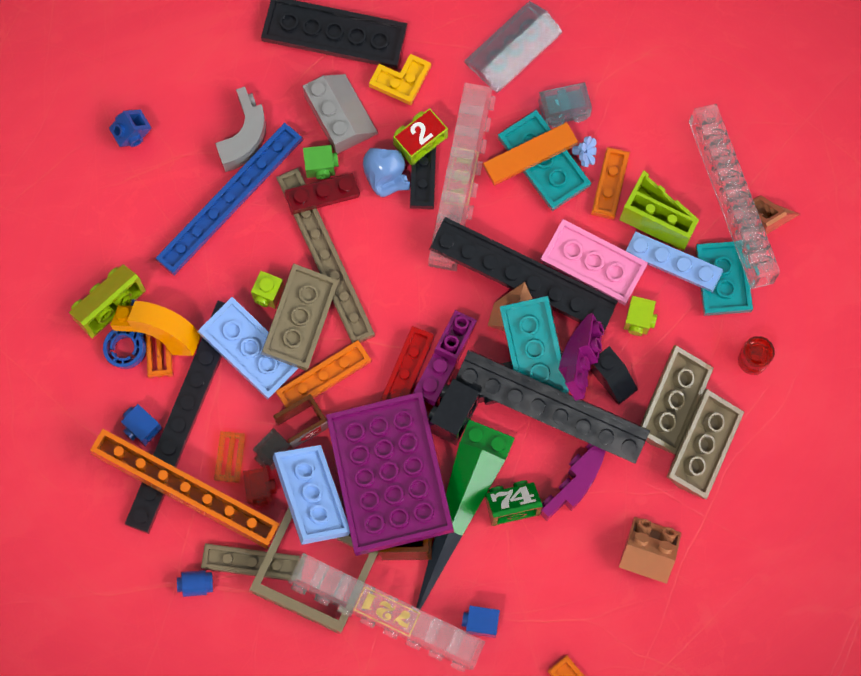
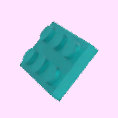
(733, 289)

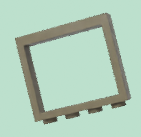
(291, 604)

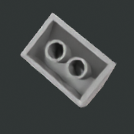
(339, 111)

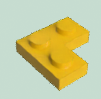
(401, 85)

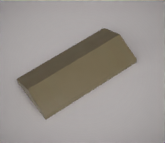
(675, 399)
(705, 445)

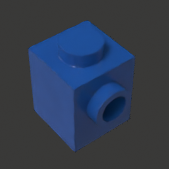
(140, 425)
(481, 621)

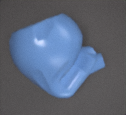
(384, 171)

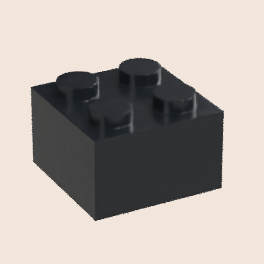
(454, 411)

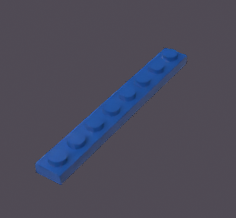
(229, 199)

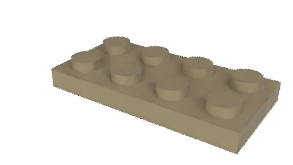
(299, 317)

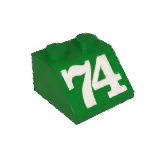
(513, 503)

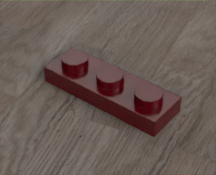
(322, 193)

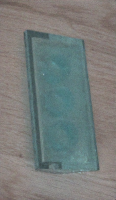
(513, 46)

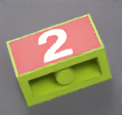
(420, 136)

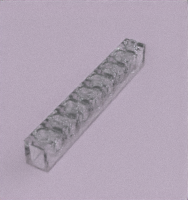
(734, 196)

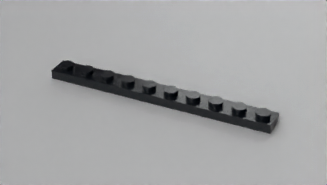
(177, 429)

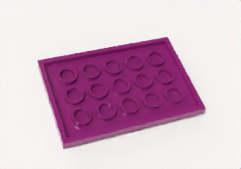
(389, 473)

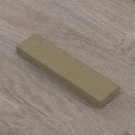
(246, 561)

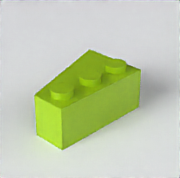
(658, 214)

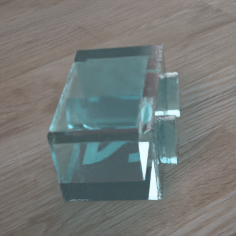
(565, 104)

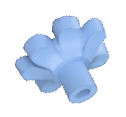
(586, 151)

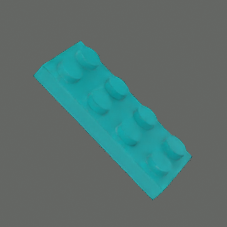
(554, 179)
(534, 340)

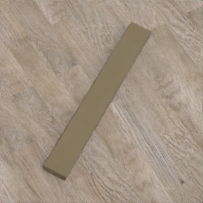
(329, 264)

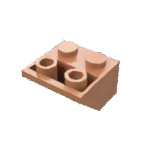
(650, 550)

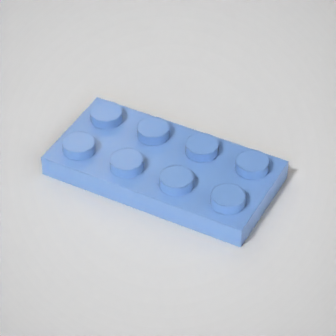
(240, 341)
(311, 494)

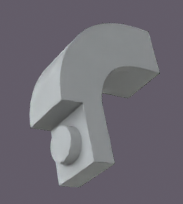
(241, 147)

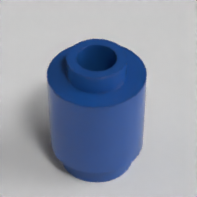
(195, 583)

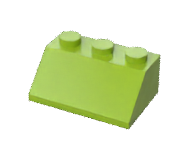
(100, 305)

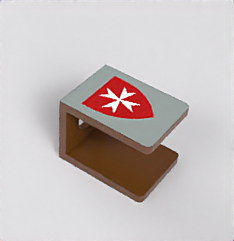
(295, 409)

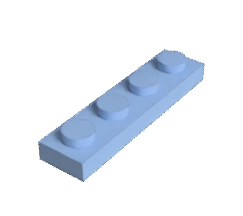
(675, 262)

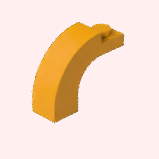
(157, 321)

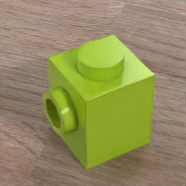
(267, 290)
(640, 316)

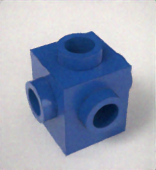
(130, 128)

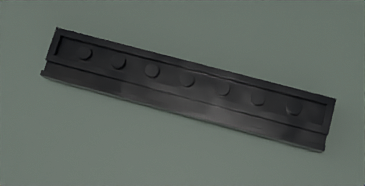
(514, 268)
(553, 406)

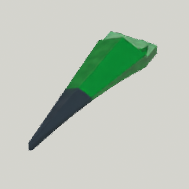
(475, 468)

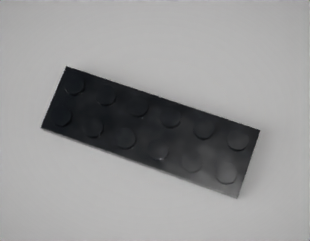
(334, 32)

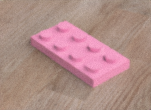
(593, 262)

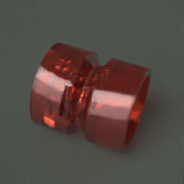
(756, 355)

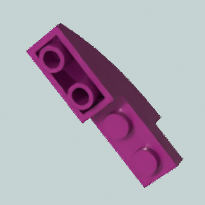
(580, 353)
(445, 357)
(583, 471)

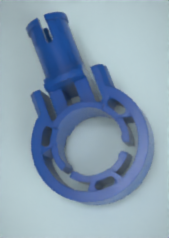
(139, 347)

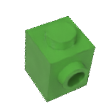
(320, 161)

